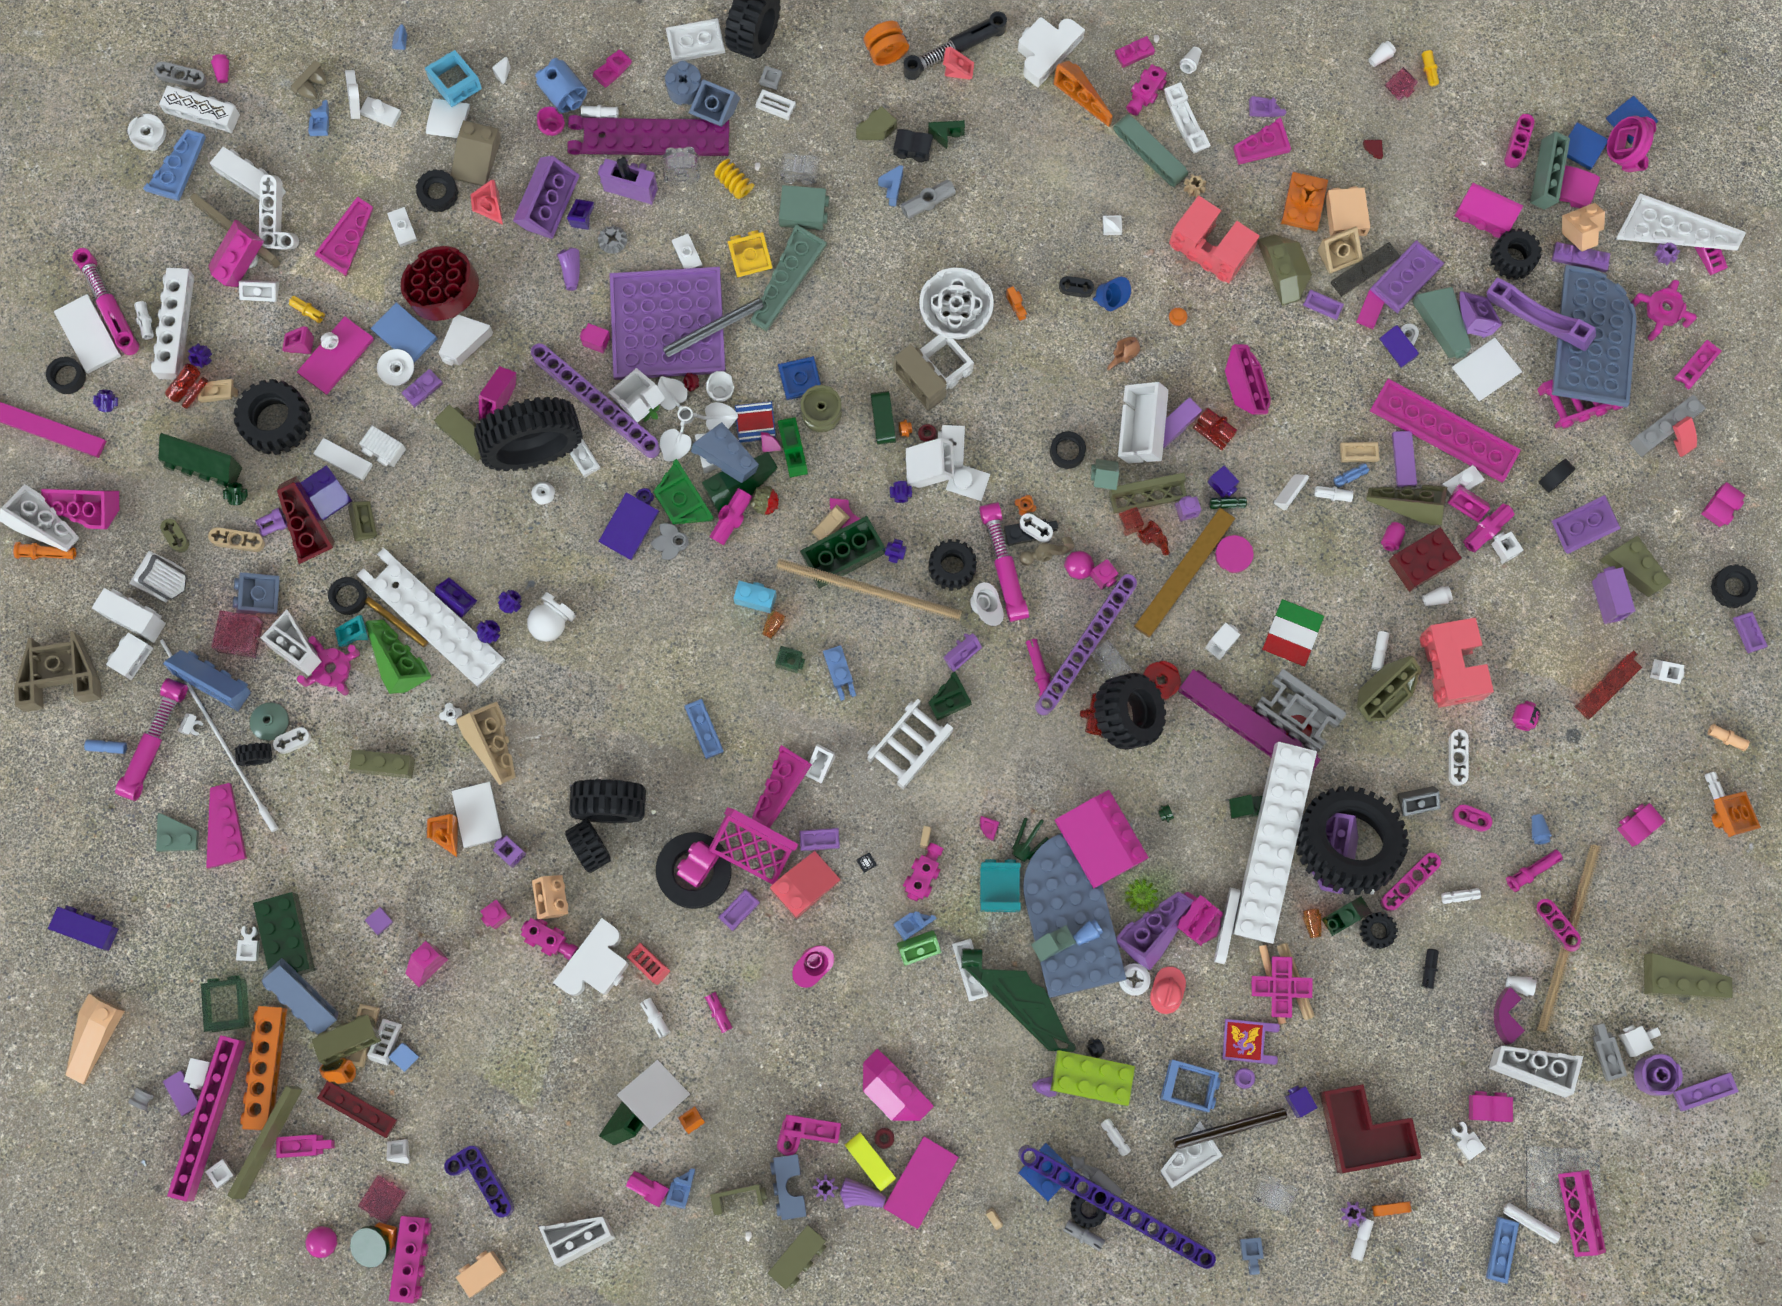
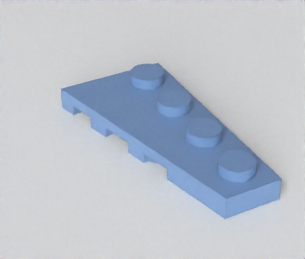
(177, 168)

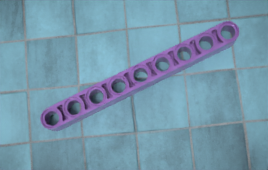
(589, 394)
(1080, 650)

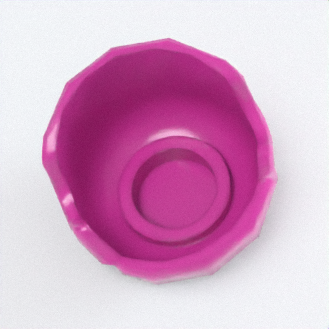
(550, 121)
(1079, 564)
(321, 1242)

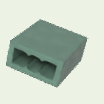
(803, 207)

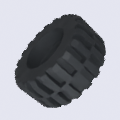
(751, 26)
(259, 398)
(1114, 716)
(607, 801)

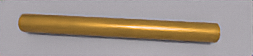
(396, 622)

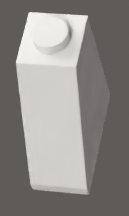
(463, 339)

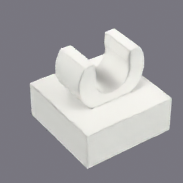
(187, 724)

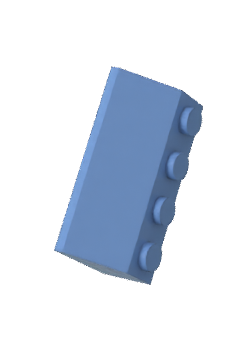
(207, 679)

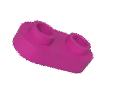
(1471, 818)
(793, 1141)

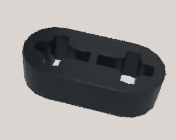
(1076, 286)

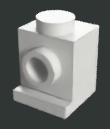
(1511, 543)
(1667, 671)

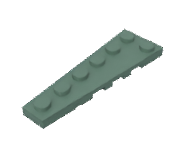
(794, 264)

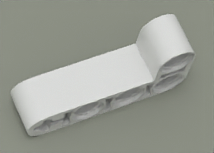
(275, 212)

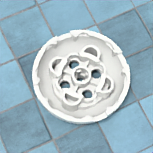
(957, 284)

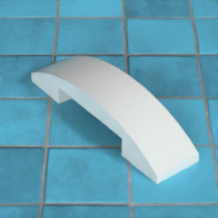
(1184, 118)

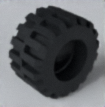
(1522, 242)
(952, 549)
(587, 846)

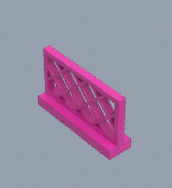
(759, 830)

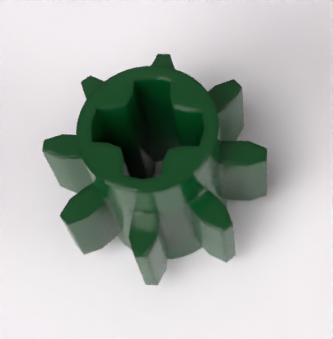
(235, 493)

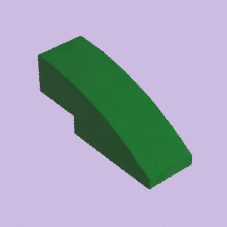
(792, 447)

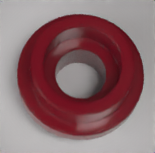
(691, 381)
(927, 428)
(889, 1133)

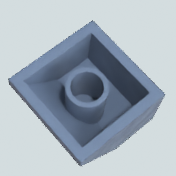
(714, 103)

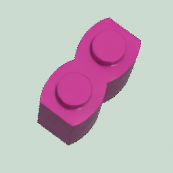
(1723, 504)
(1640, 824)
(697, 864)
(1490, 1108)

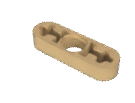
(229, 534)

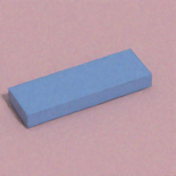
(704, 728)
(1502, 1250)

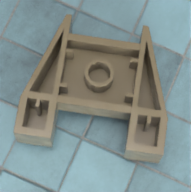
(52, 667)

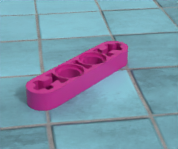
(1410, 881)

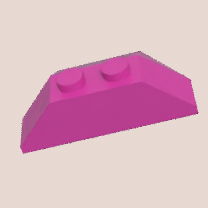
(1247, 381)
(893, 1090)

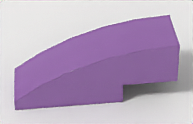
(1180, 419)

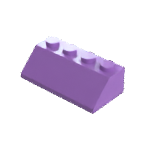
(546, 197)

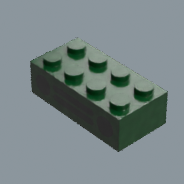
(284, 932)

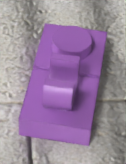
(422, 388)
(962, 652)

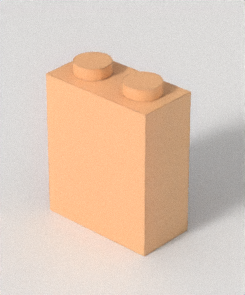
(1347, 209)

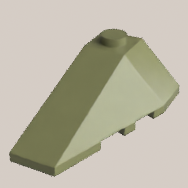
(1422, 504)

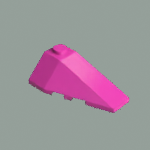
(88, 507)

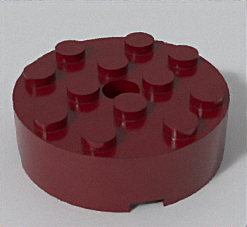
(440, 283)

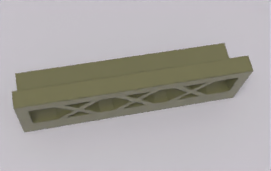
(1145, 486)

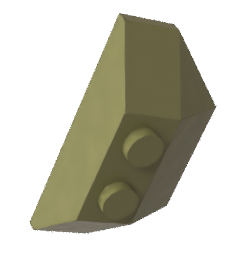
(1286, 267)
(1388, 689)

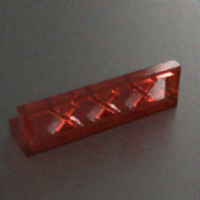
(1608, 686)

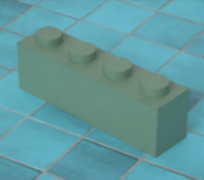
(1550, 170)

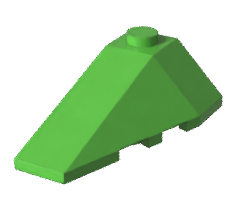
(395, 662)

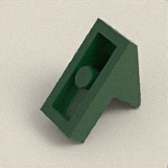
(943, 129)
(1245, 806)

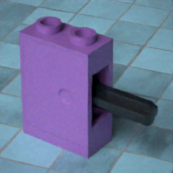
(628, 180)

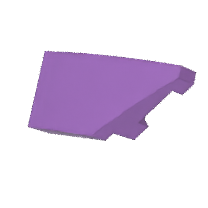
(1264, 107)

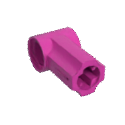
(651, 1190)

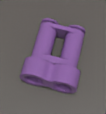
(278, 522)

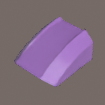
(1478, 314)

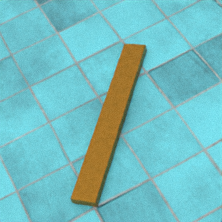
(1184, 572)

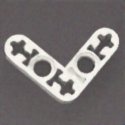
(353, 94)

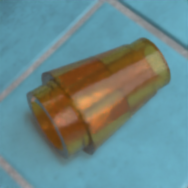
(773, 623)
(1313, 922)

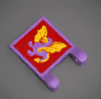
(1246, 1041)

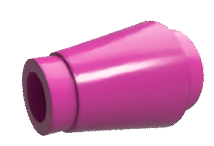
(221, 67)

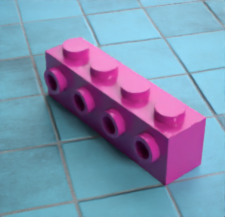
(409, 1259)

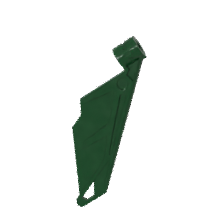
(1021, 997)

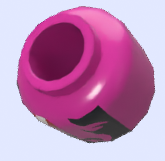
(1526, 716)

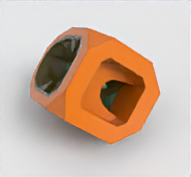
(340, 1071)

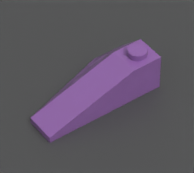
(1151, 935)

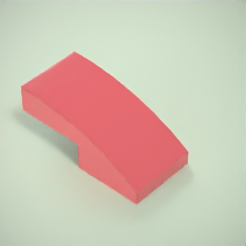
(1686, 436)

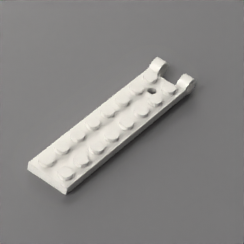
(433, 620)

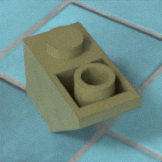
(877, 126)

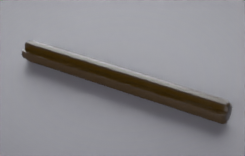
(1229, 1128)

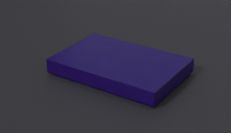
(628, 526)

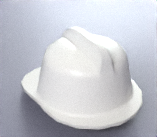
(987, 604)

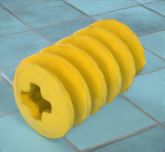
(732, 180)

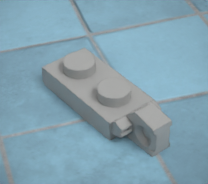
(1608, 1053)

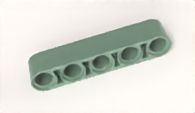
(1150, 150)

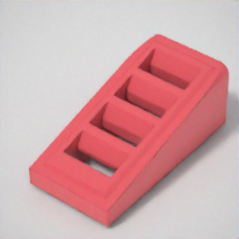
(659, 968)

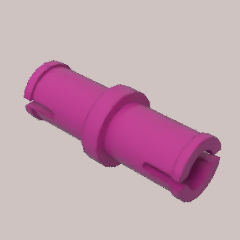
(718, 1012)

